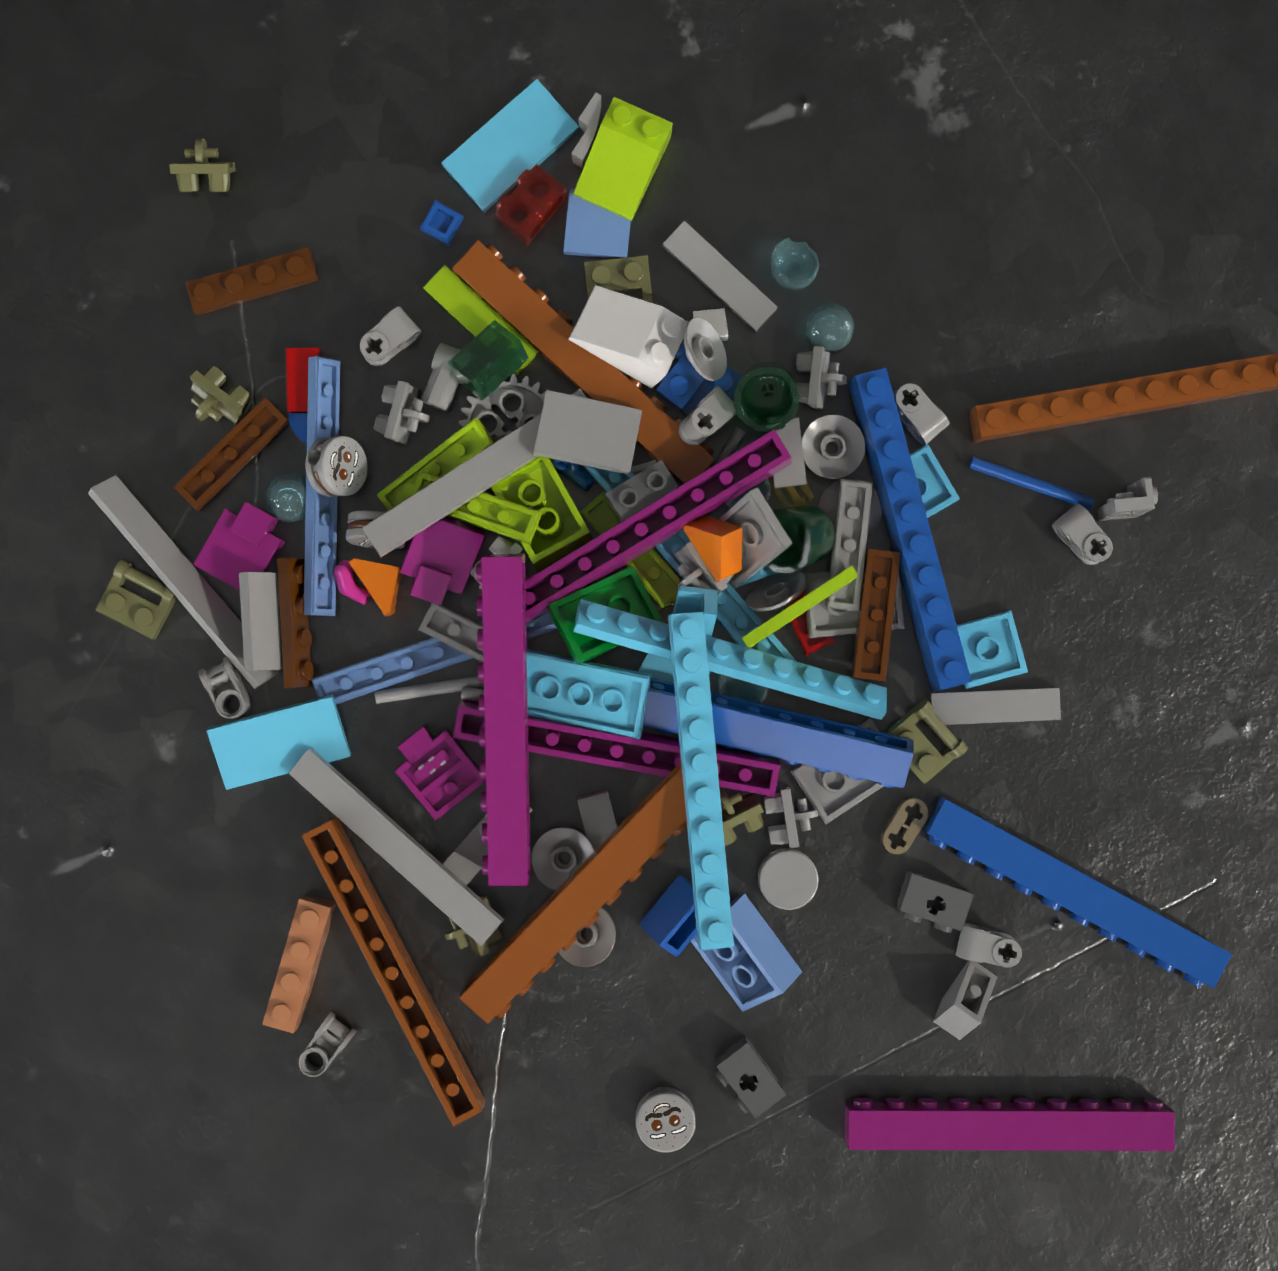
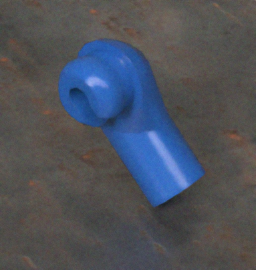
(575, 474)

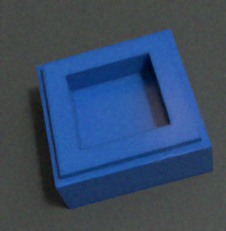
(441, 222)

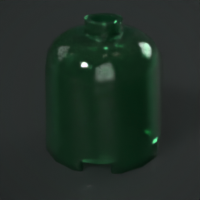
(762, 410)
(809, 532)

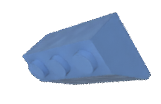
(758, 962)

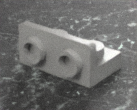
(1138, 500)

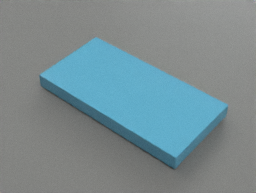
(509, 144)
(586, 694)
(276, 740)

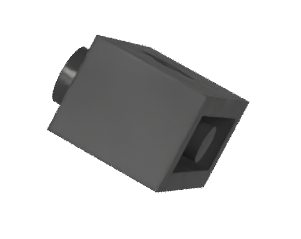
(640, 491)
(920, 888)
(742, 1060)

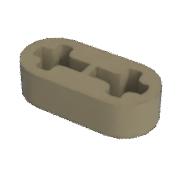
(911, 829)

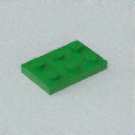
(619, 591)

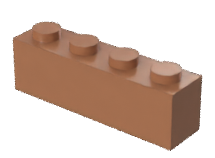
(299, 963)

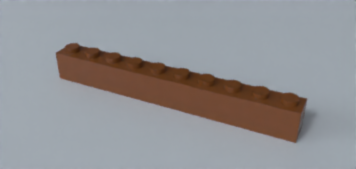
(549, 334)
(1124, 398)
(578, 900)
(395, 971)

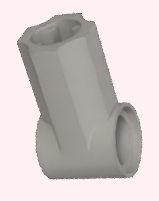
(442, 381)

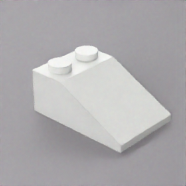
(629, 334)

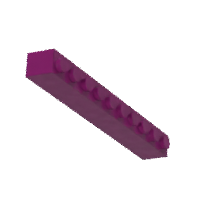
(656, 523)
(505, 719)
(649, 754)
(1009, 1125)

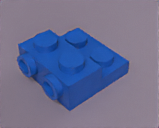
(686, 387)

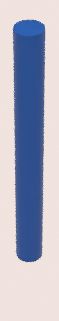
(1031, 482)

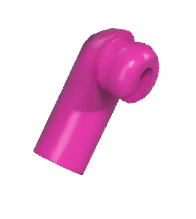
(346, 584)

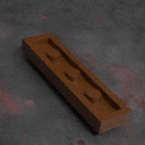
(252, 281)
(231, 454)
(875, 615)
(294, 625)

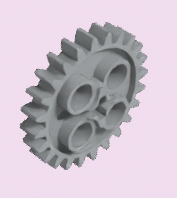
(530, 407)

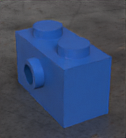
(667, 918)

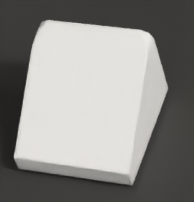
(717, 319)

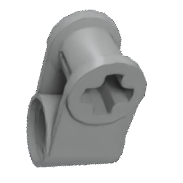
(392, 335)
(921, 415)
(707, 417)
(1080, 532)
(222, 683)
(982, 946)
(328, 1042)

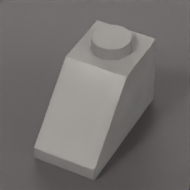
(966, 1000)

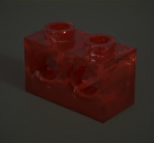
(538, 208)

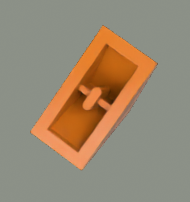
(717, 544)
(381, 582)

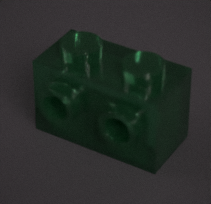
(488, 360)

